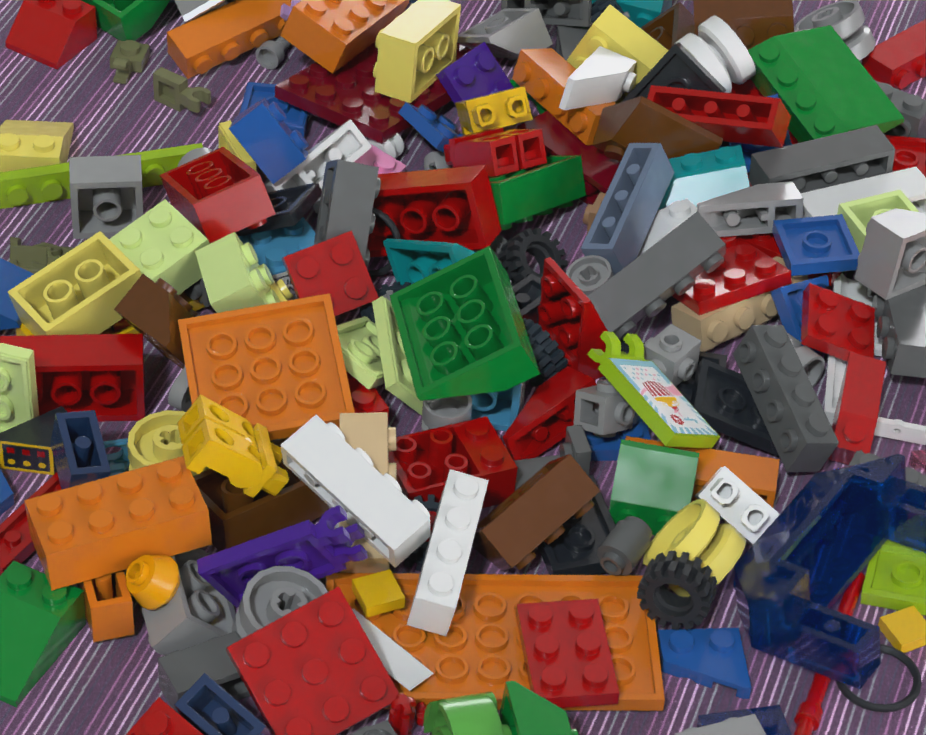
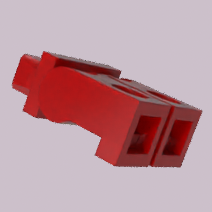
(498, 150)

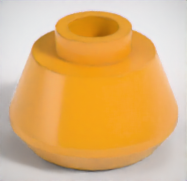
(153, 580)

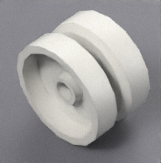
(720, 52)

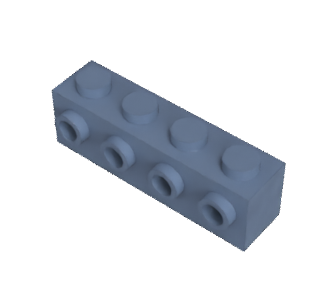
(629, 205)

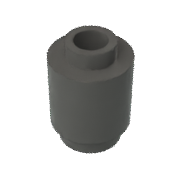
(624, 546)

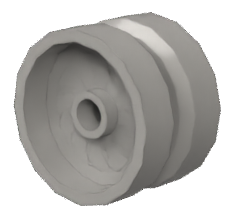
(847, 20)
(273, 595)

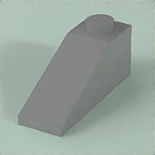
(752, 209)

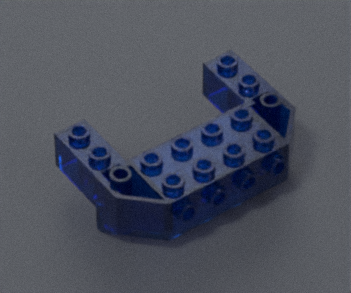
(814, 556)

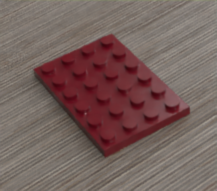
(352, 95)

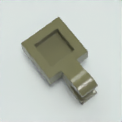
(128, 58)
(174, 91)

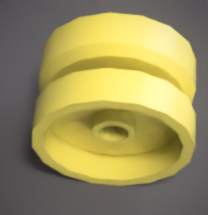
(155, 440)
(698, 532)

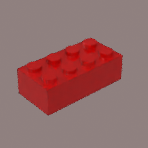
(218, 194)
(437, 207)
(89, 373)

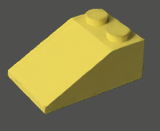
(33, 144)

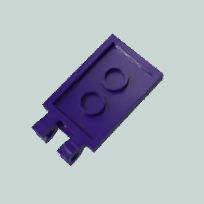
(304, 546)

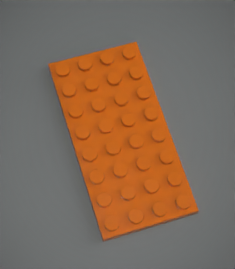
(485, 640)

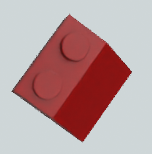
(52, 30)

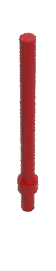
(810, 712)

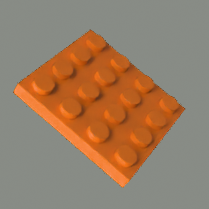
(270, 363)

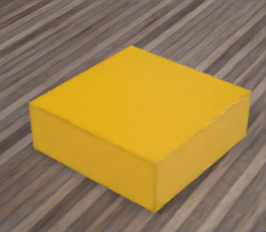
(378, 593)
(904, 629)

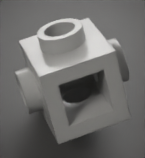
(674, 353)
(602, 410)

